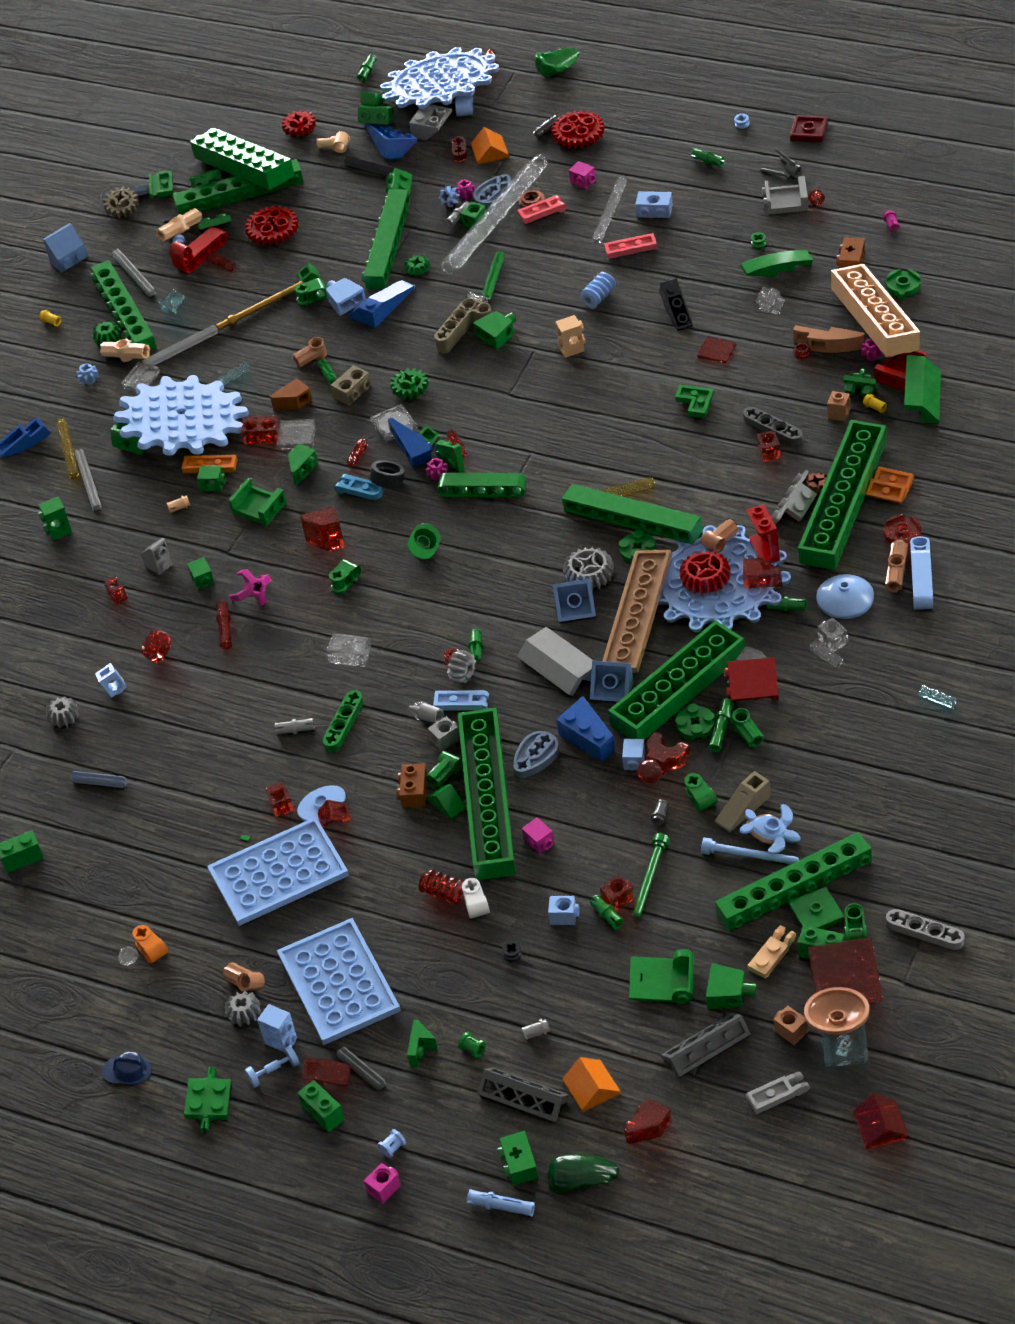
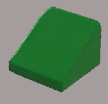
(308, 273)
(429, 434)

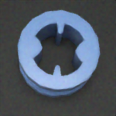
(741, 121)

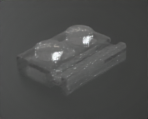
(140, 375)

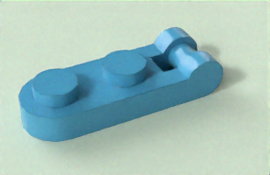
(358, 487)

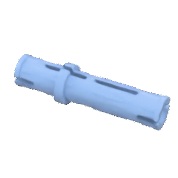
(494, 1201)

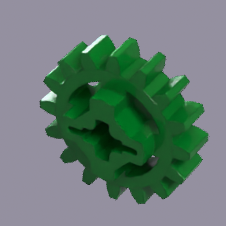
(409, 383)

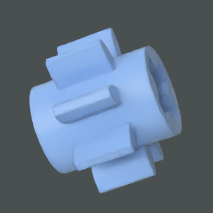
(449, 196)
(87, 374)

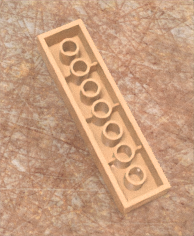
(875, 310)

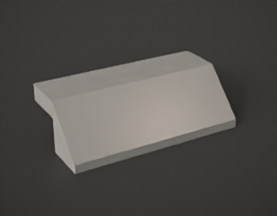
(556, 660)

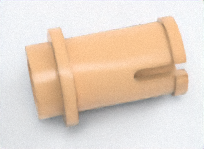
(178, 504)

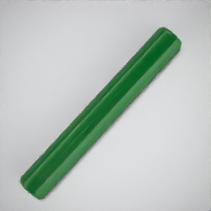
(493, 275)

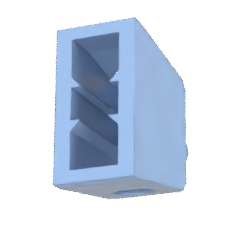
(344, 295)

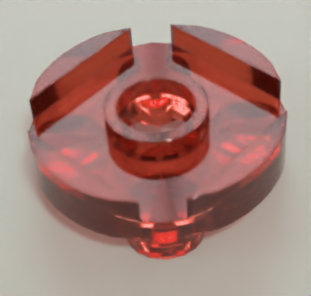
(898, 522)

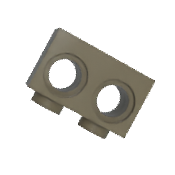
(351, 385)

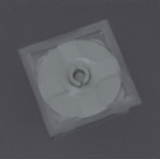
(398, 413)

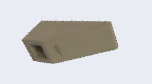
(748, 795)

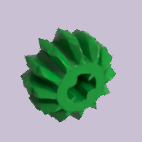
(106, 333)

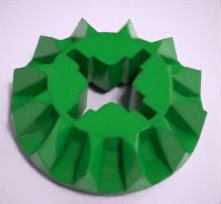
(422, 266)

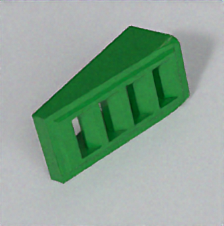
(371, 98)

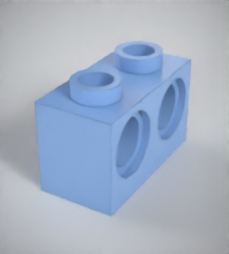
(277, 1028)

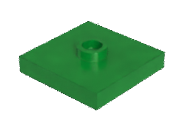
(816, 909)

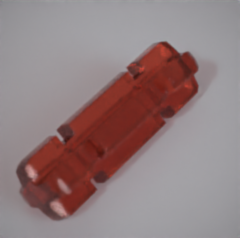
(222, 261)
(454, 438)
(357, 452)

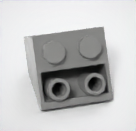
(428, 121)

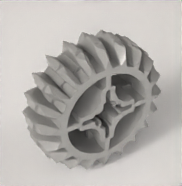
(590, 565)

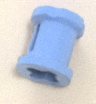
(385, 1147)

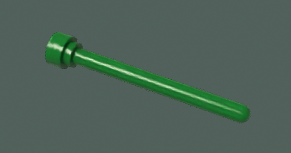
(660, 843)

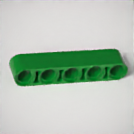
(481, 485)

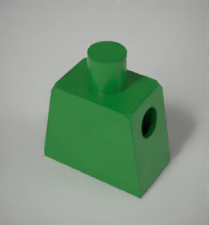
(495, 328)
(727, 987)

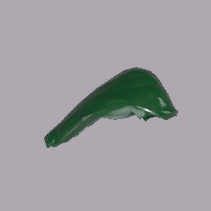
(579, 1172)

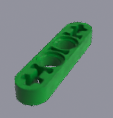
(346, 721)

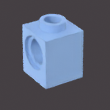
(108, 674)
(633, 753)
(563, 910)

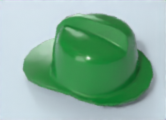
(423, 541)

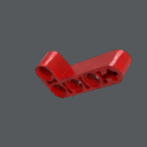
(190, 257)

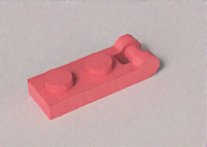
(541, 209)

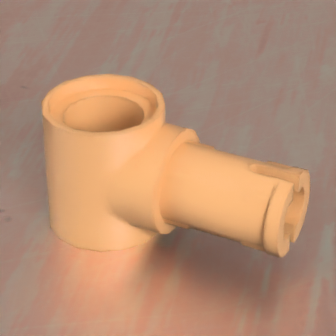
(338, 142)

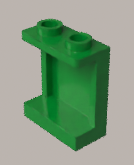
(256, 503)

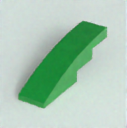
(773, 263)

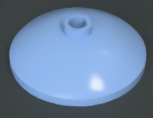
(845, 596)

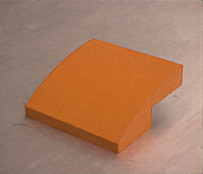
(890, 485)

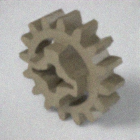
(121, 202)

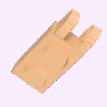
(771, 953)

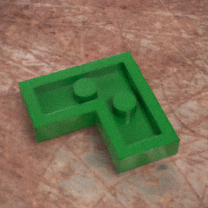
(697, 397)

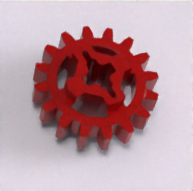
(298, 123)

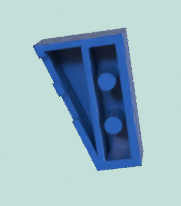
(586, 730)

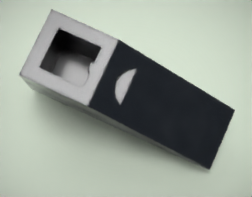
(675, 304)

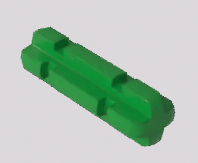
(327, 371)

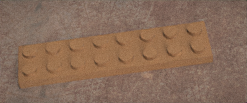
(638, 607)

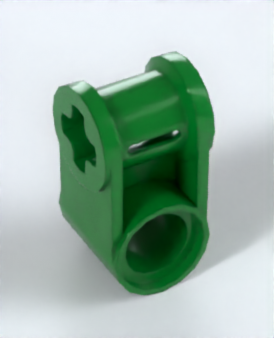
(312, 291)
(344, 576)
(699, 792)
(854, 927)

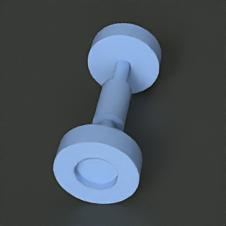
(291, 1056)

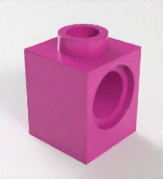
(582, 175)
(538, 836)
(379, 1190)

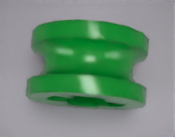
(758, 240)

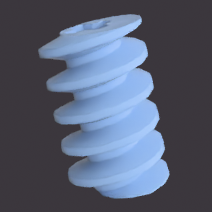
(597, 290)

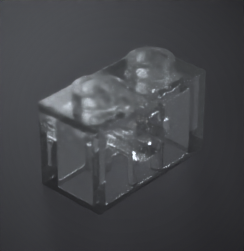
(349, 650)

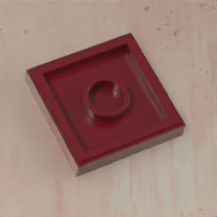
(808, 128)

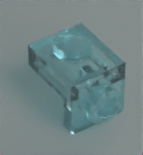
(172, 302)

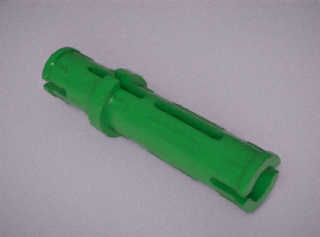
(722, 717)

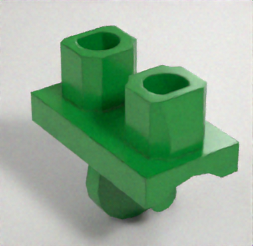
(860, 381)

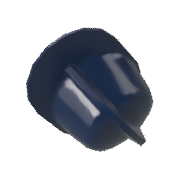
(127, 1069)

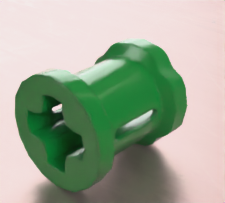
(472, 1045)

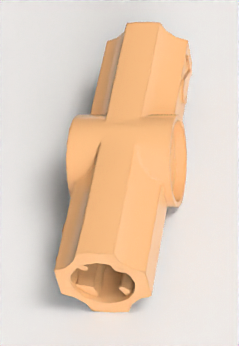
(179, 224)
(125, 350)

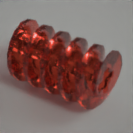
(441, 886)

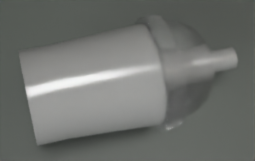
(426, 712)

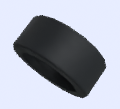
(387, 474)

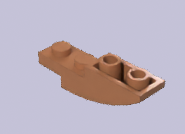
(829, 341)

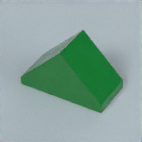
(447, 801)

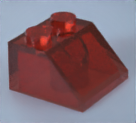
(323, 529)

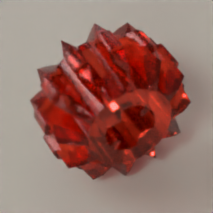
(156, 645)

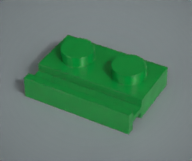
(161, 184)
(219, 220)

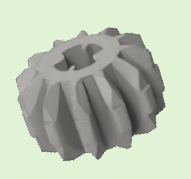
(461, 666)
(62, 712)
(242, 1008)

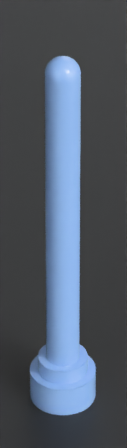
(710, 846)

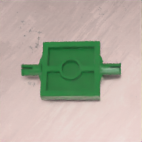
(207, 1099)

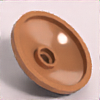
(836, 1011)

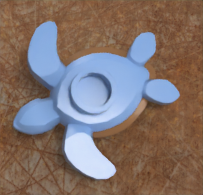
(771, 829)

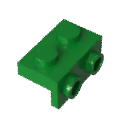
(398, 180)

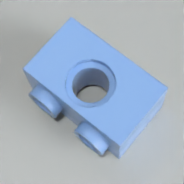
(654, 204)

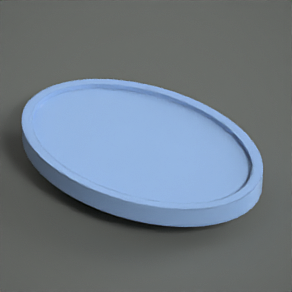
(313, 801)

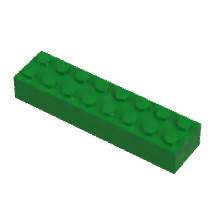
(242, 158)
(676, 682)

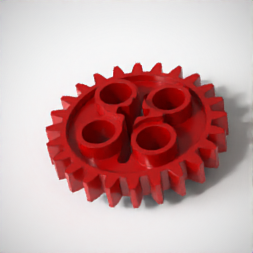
(578, 129)
(280, 220)

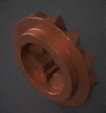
(536, 196)
(809, 482)

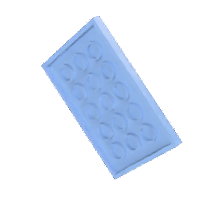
(277, 871)
(338, 981)

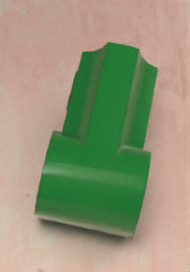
(746, 728)
(446, 766)

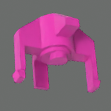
(252, 587)

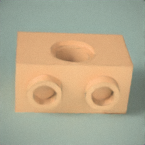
(570, 336)

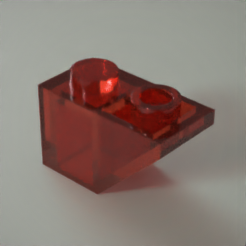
(326, 1072)
(648, 1123)

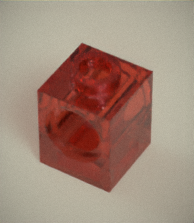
(768, 446)
(279, 799)
(617, 892)

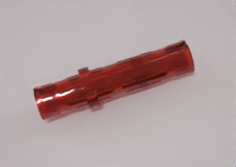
(223, 619)

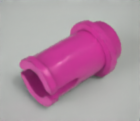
(890, 218)

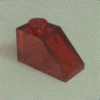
(760, 574)

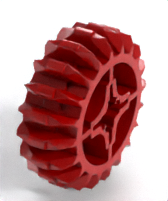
(705, 572)

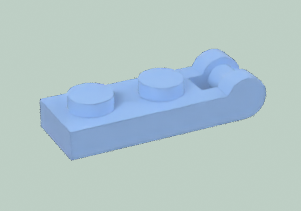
(461, 700)

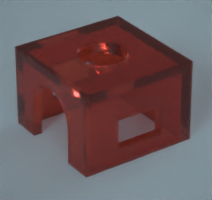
(116, 593)

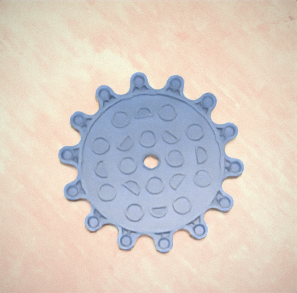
(439, 78)
(204, 417)
(728, 603)

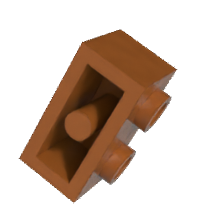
(412, 785)

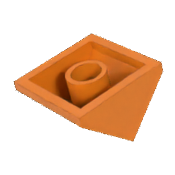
(488, 146)
(590, 1083)

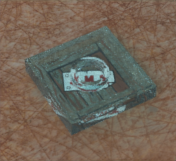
(845, 1048)

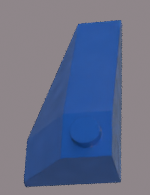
(390, 142)
(380, 305)

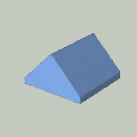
(574, 600)
(610, 680)

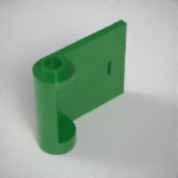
(662, 978)

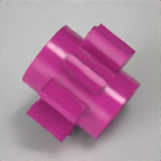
(465, 189)
(870, 350)
(436, 468)

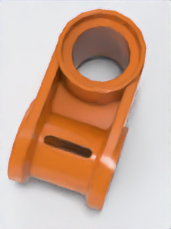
(149, 944)

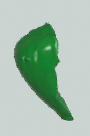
(555, 62)

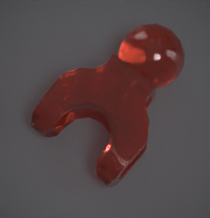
(661, 758)

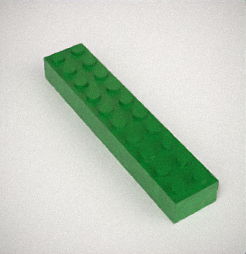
(842, 495)
(486, 794)

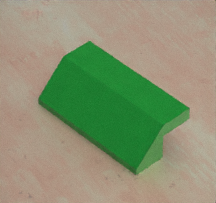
(922, 388)

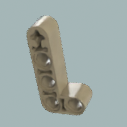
(459, 322)

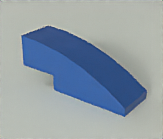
(23, 437)

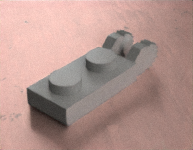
(776, 1092)

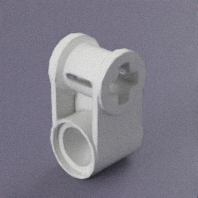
(474, 898)

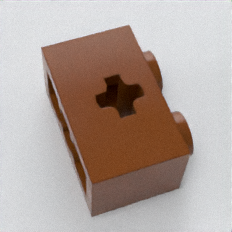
(851, 252)

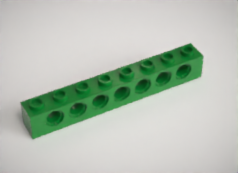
(227, 192)
(122, 305)
(793, 881)

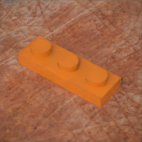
(192, 464)

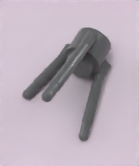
(791, 168)

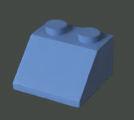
(65, 248)

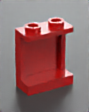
(894, 370)
(766, 541)
(752, 679)

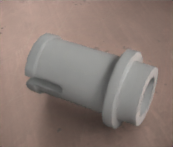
(536, 1029)

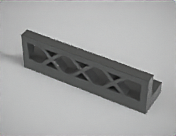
(706, 1043)
(523, 1085)

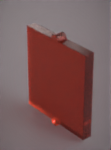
(716, 349)

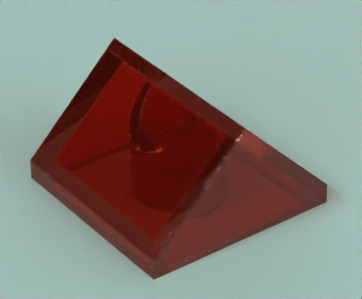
(880, 1121)

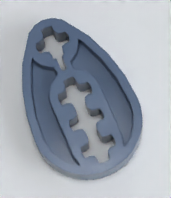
(493, 187)
(536, 762)

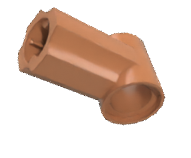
(315, 350)
(717, 539)
(243, 977)

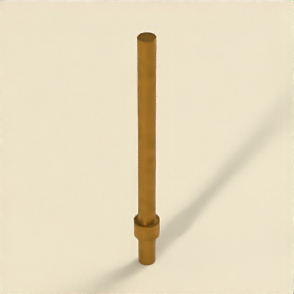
(232, 319)

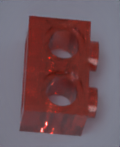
(260, 429)

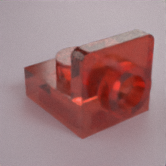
(333, 811)

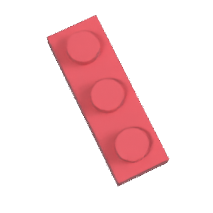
(630, 246)

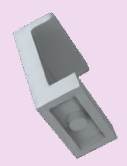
(786, 198)

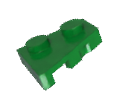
(450, 454)

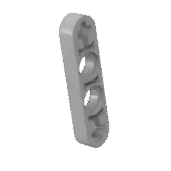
(926, 926)

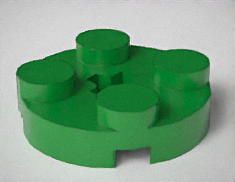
(205, 178)
(911, 283)
(633, 540)
(695, 713)

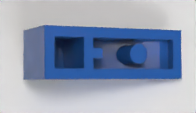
(411, 443)

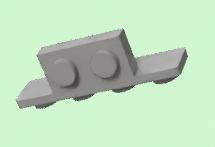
(797, 501)

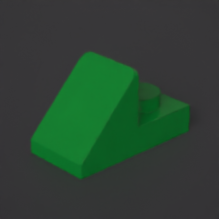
(420, 1040)

